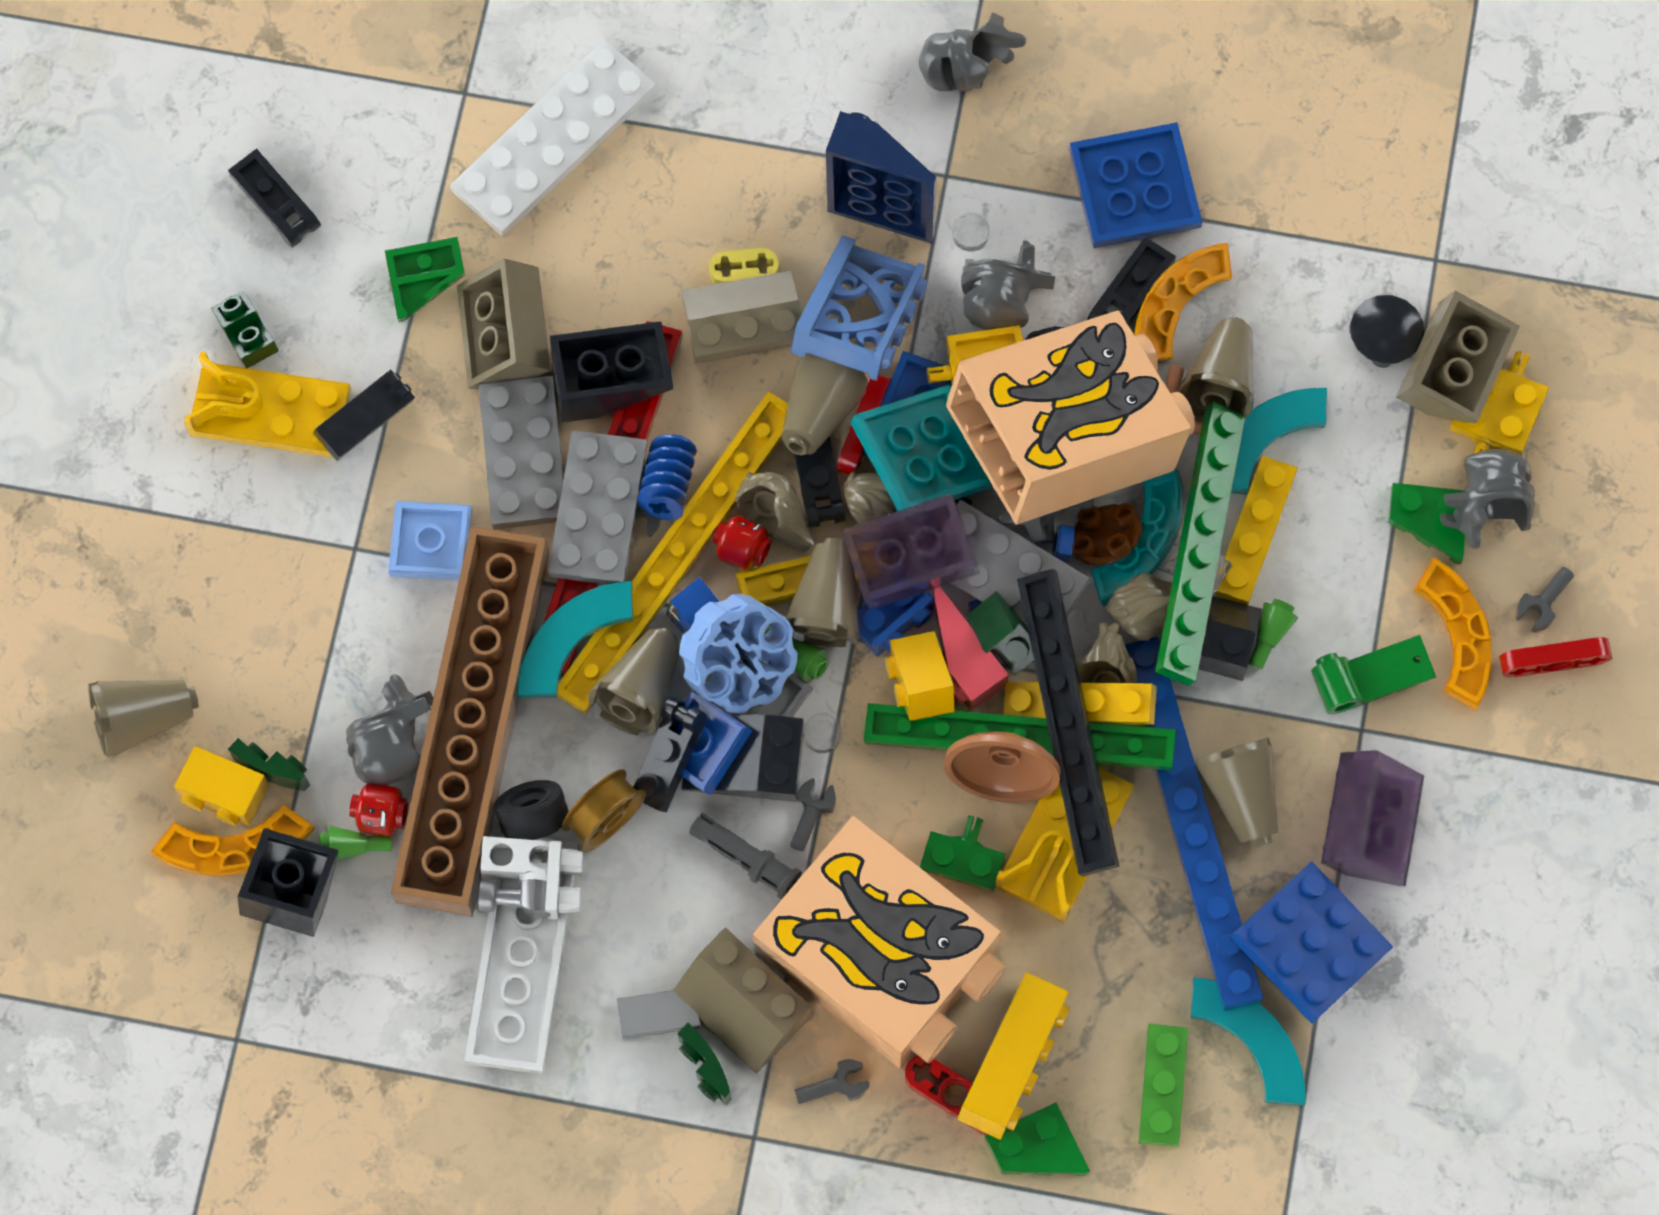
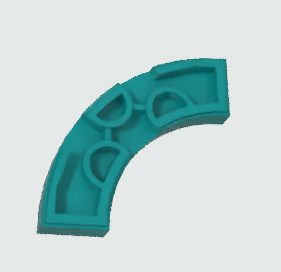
(1276, 419)
(1160, 527)
(564, 630)
(1262, 1036)

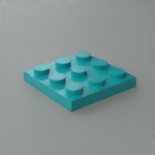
(919, 450)

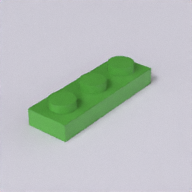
(1163, 1085)

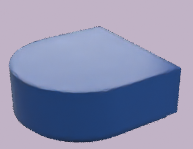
(1063, 543)

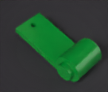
(1372, 676)

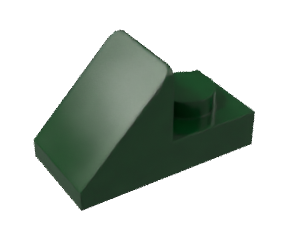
(1003, 631)

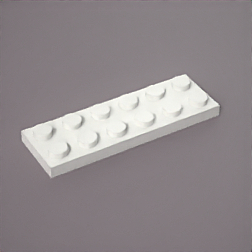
(553, 137)
(517, 985)

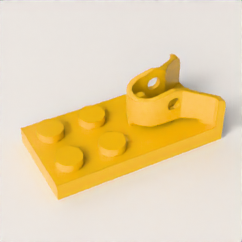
(263, 407)
(1043, 861)

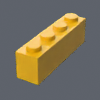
(1013, 1056)

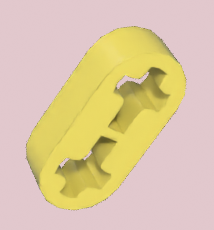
(743, 264)

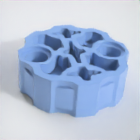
(741, 623)

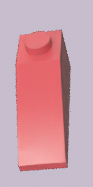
(972, 671)

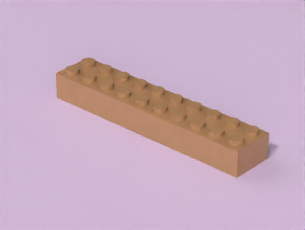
(470, 721)

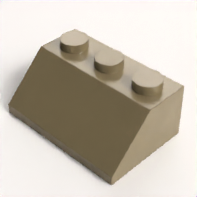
(742, 316)
(503, 324)
(1458, 360)
(742, 1000)

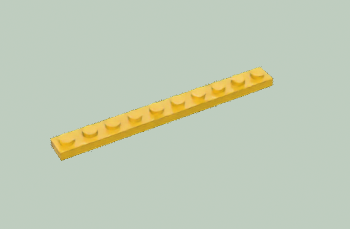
(678, 549)

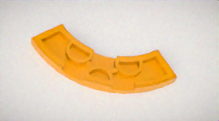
(1174, 289)
(1466, 628)
(228, 854)

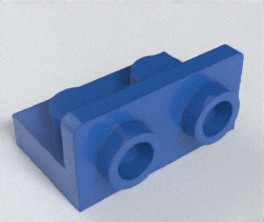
(893, 620)

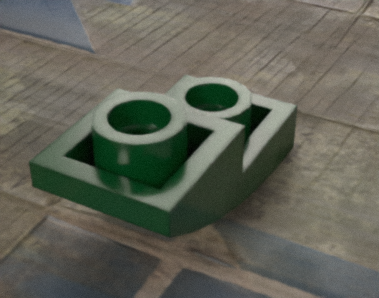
(244, 329)
(277, 769)
(710, 1073)

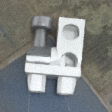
(539, 874)

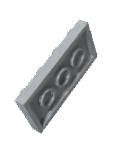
(522, 451)
(597, 508)
(1007, 557)

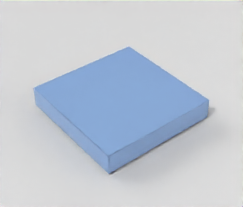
(429, 540)

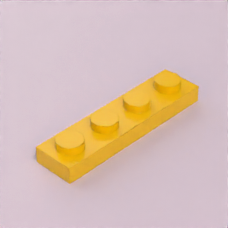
(1256, 528)
(1103, 701)

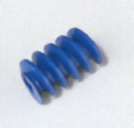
(667, 477)

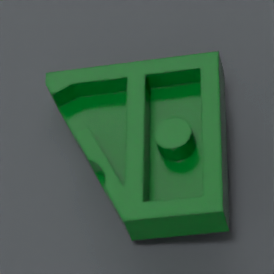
(422, 273)
(1418, 512)
(1039, 1146)

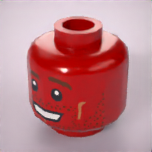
(742, 543)
(379, 810)

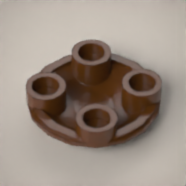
(1106, 533)

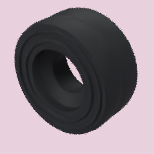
(531, 810)

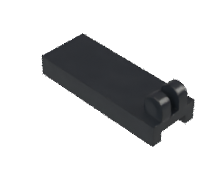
(364, 414)

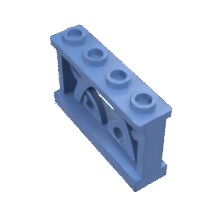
(862, 268)

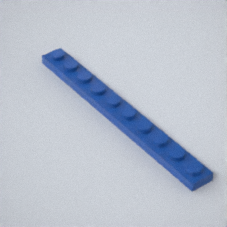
(1198, 843)

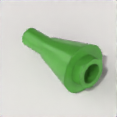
(1274, 624)
(810, 661)
(353, 843)

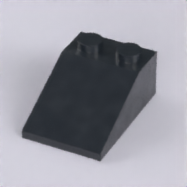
(608, 369)
(767, 761)

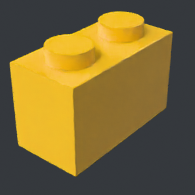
(920, 676)
(221, 787)

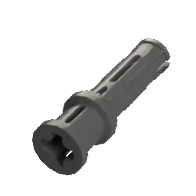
(759, 864)

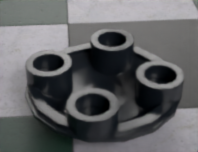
(1386, 330)

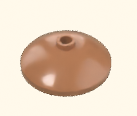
(1002, 767)

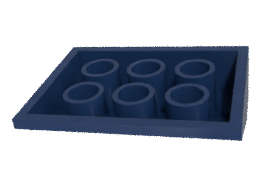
(878, 179)

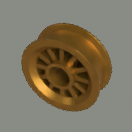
(603, 810)

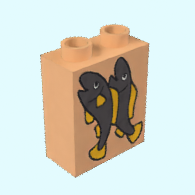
(1069, 416)
(881, 945)

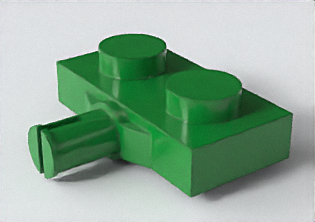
(963, 857)

